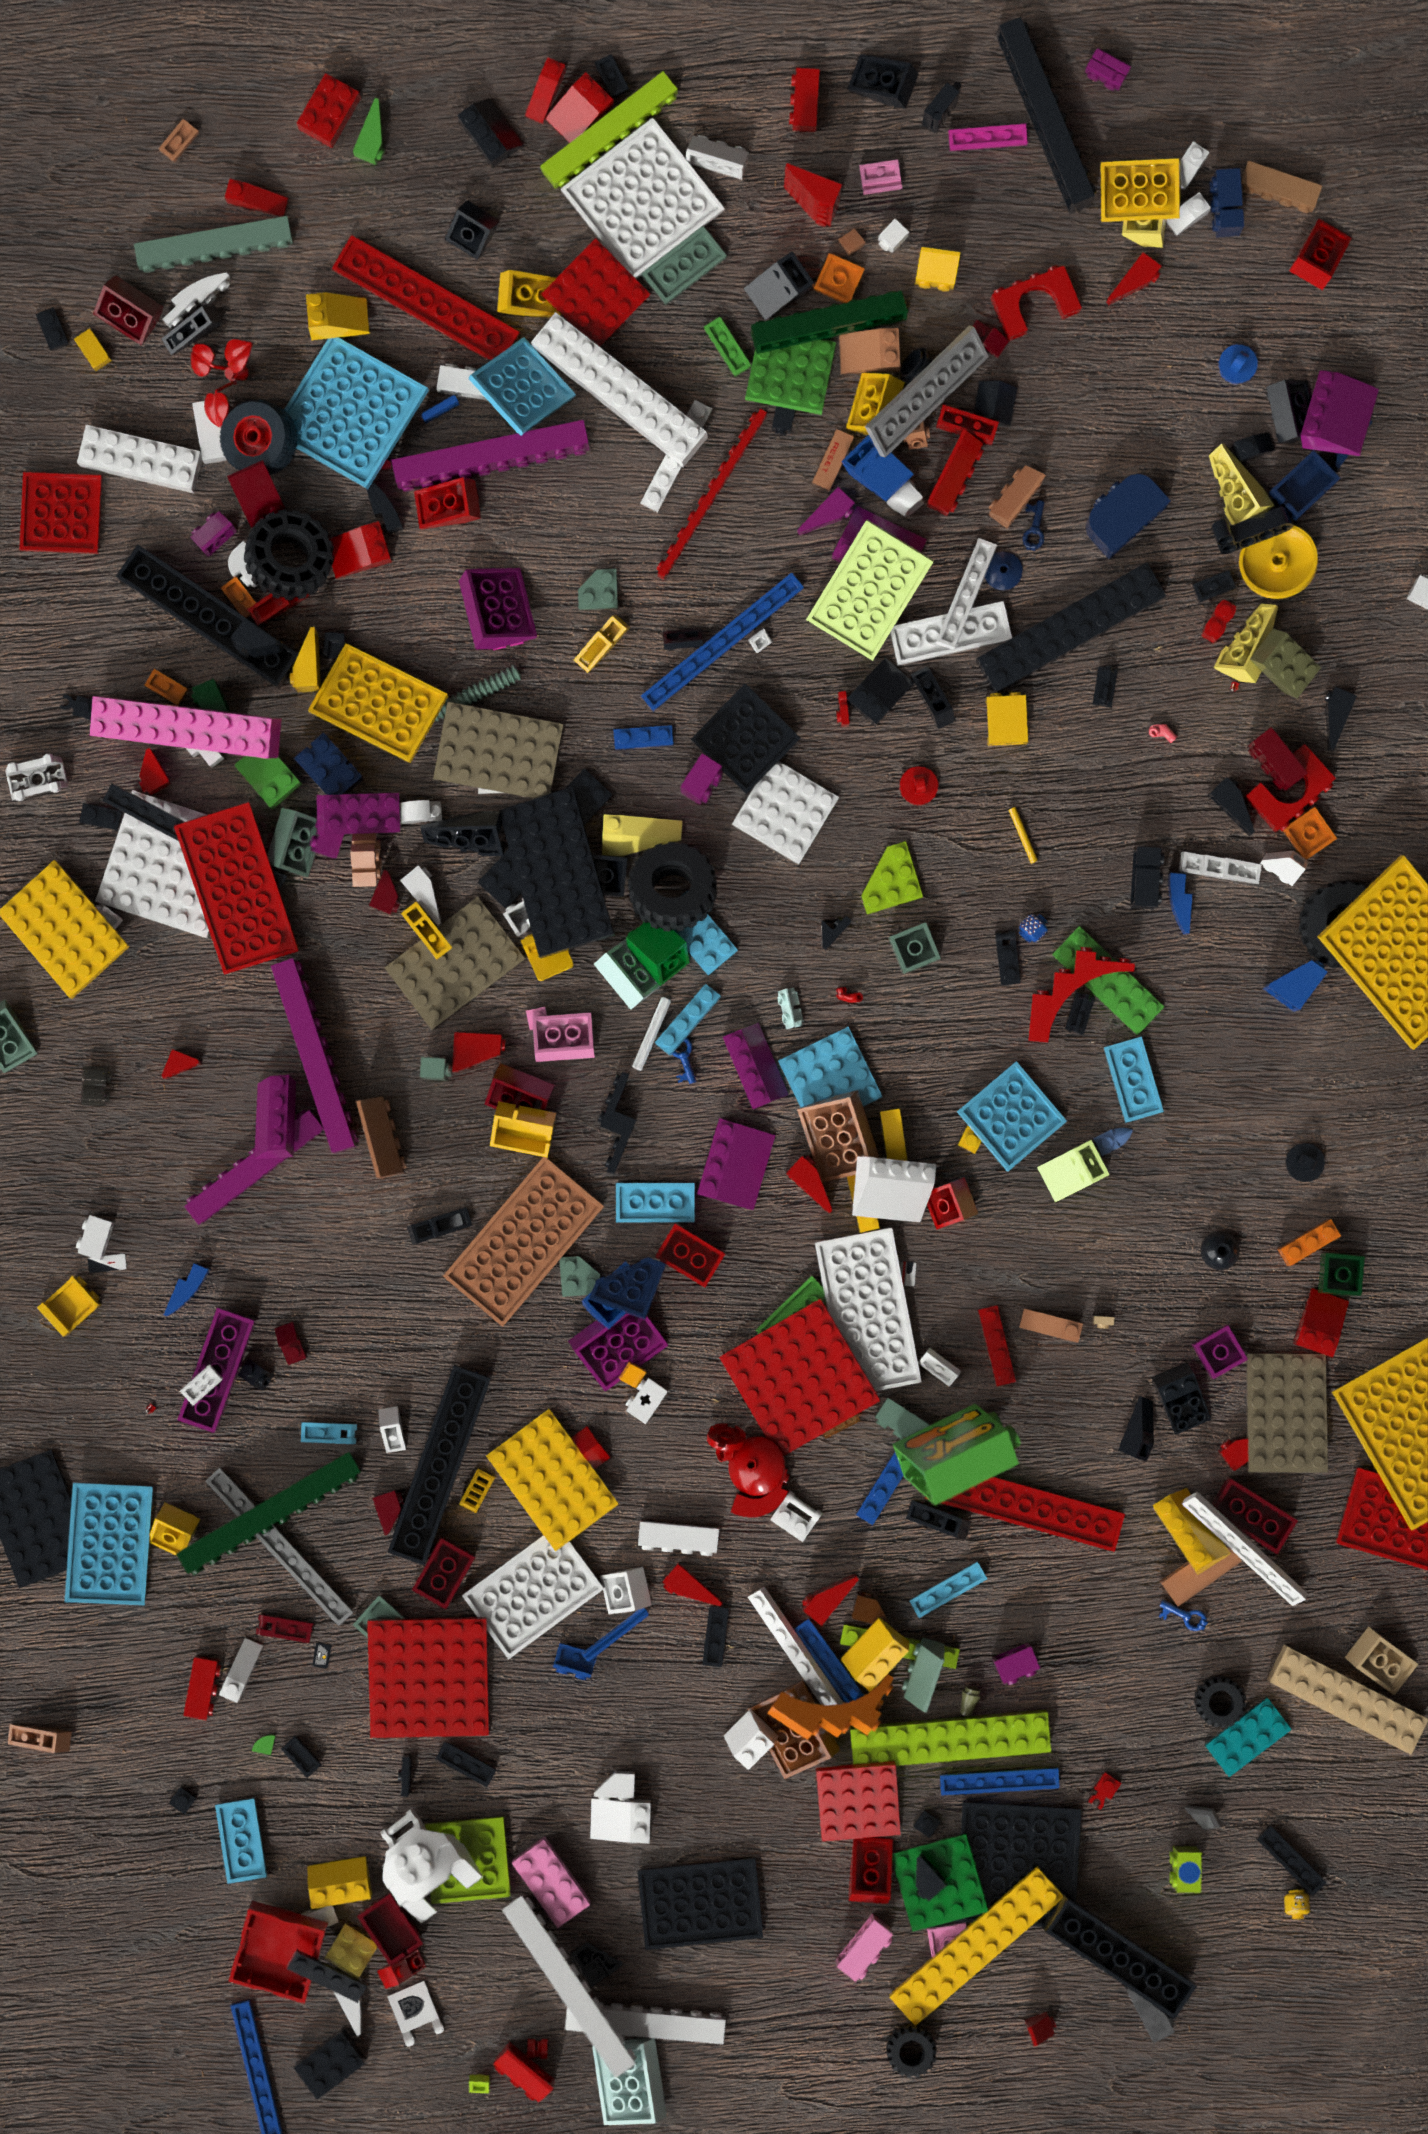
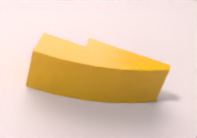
(601, 643)
(893, 1135)

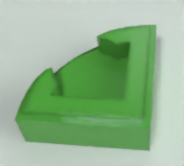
(264, 1745)

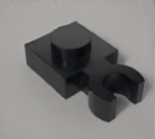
(81, 707)

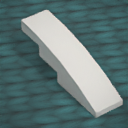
(1220, 867)

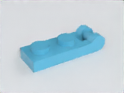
(327, 1433)

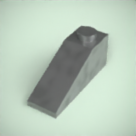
(1154, 2020)

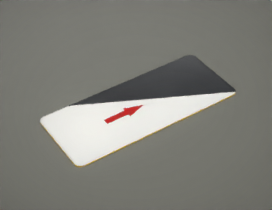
(109, 1263)

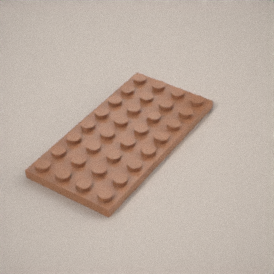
(523, 1241)

